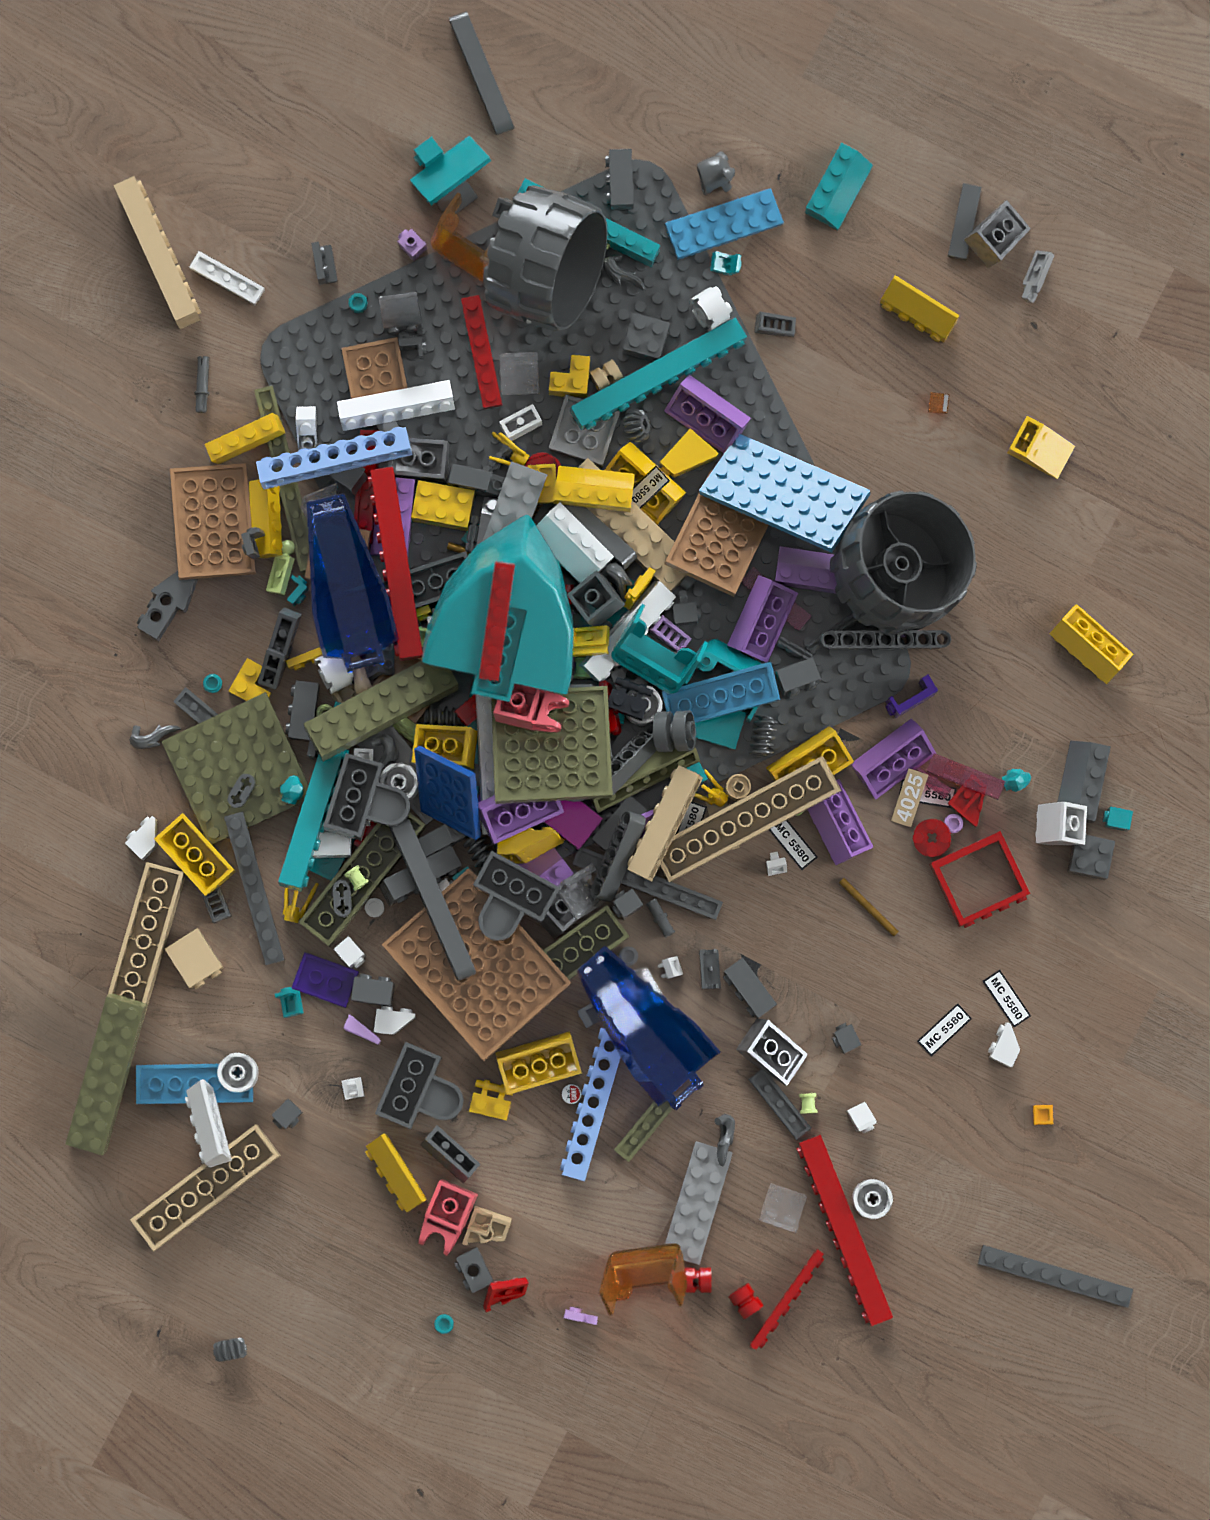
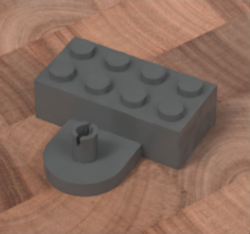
(363, 798)
(511, 894)
(417, 1089)

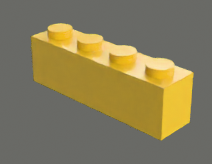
(245, 438)
(266, 515)

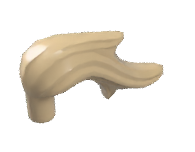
(360, 678)

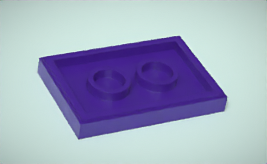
(324, 980)

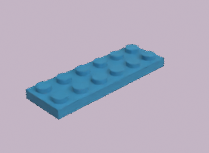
(724, 223)
(725, 693)
(169, 1083)

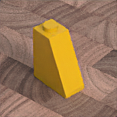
(687, 455)

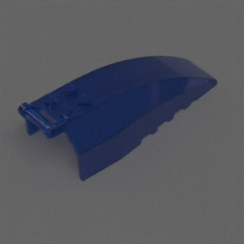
(346, 589)
(649, 1033)

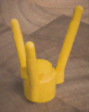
(518, 455)
(715, 795)
(292, 913)

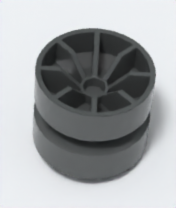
(674, 731)

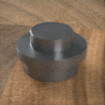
(628, 955)

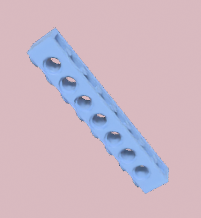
(343, 462)
(580, 1170)

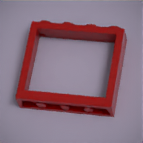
(984, 913)

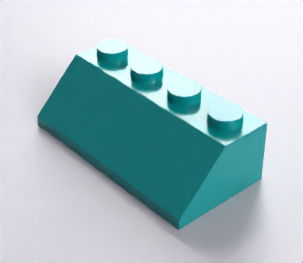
(839, 186)

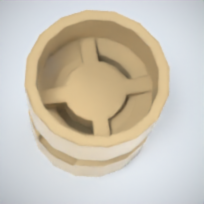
(606, 376)
(737, 787)

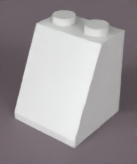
(1061, 824)

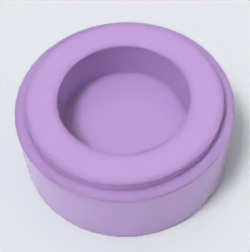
(954, 823)

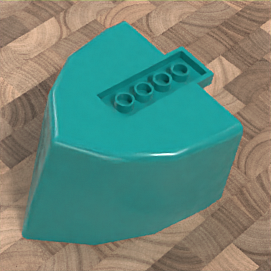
(538, 620)

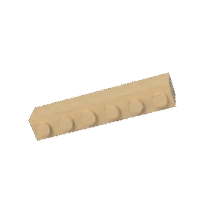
(664, 823)

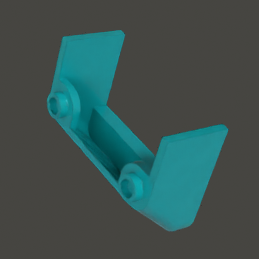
(731, 658)
(653, 660)

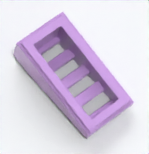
(659, 634)
(354, 1026)

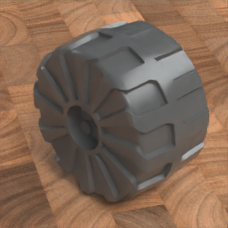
(545, 258)
(932, 554)

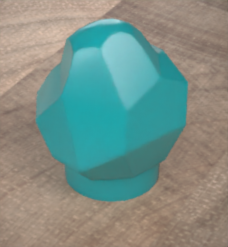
(1016, 779)
(291, 790)

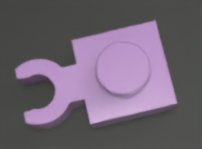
(575, 1314)

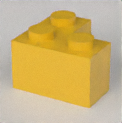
(571, 383)

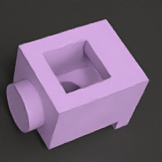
(412, 250)

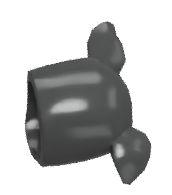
(715, 173)

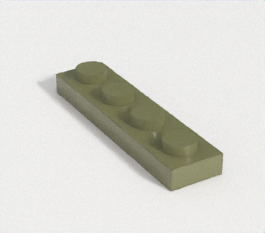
(642, 1130)

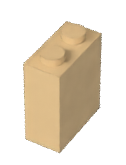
(194, 959)

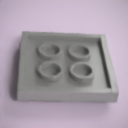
(582, 444)

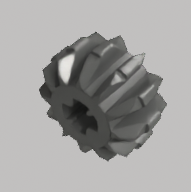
(637, 425)
(229, 1349)

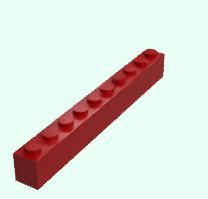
(396, 562)
(845, 1230)

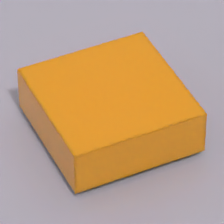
(1042, 1114)

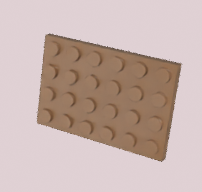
(209, 518)
(716, 544)

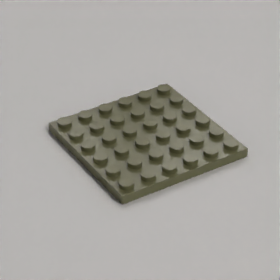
(224, 748)
(558, 764)

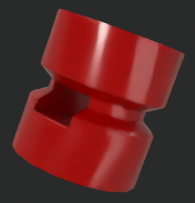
(704, 1282)
(745, 1301)

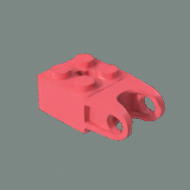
(532, 711)
(442, 1219)

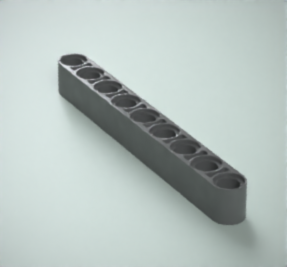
(433, 900)

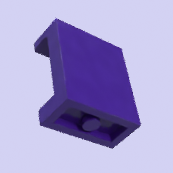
(929, 690)

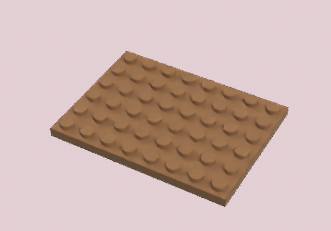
(510, 980)

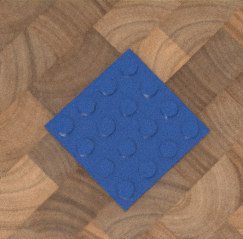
(447, 792)

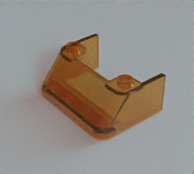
(455, 246)
(643, 1268)

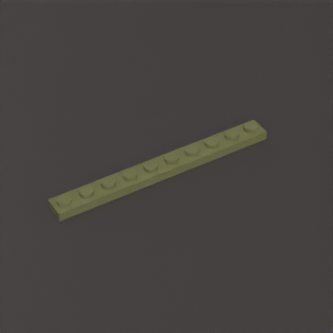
(289, 492)

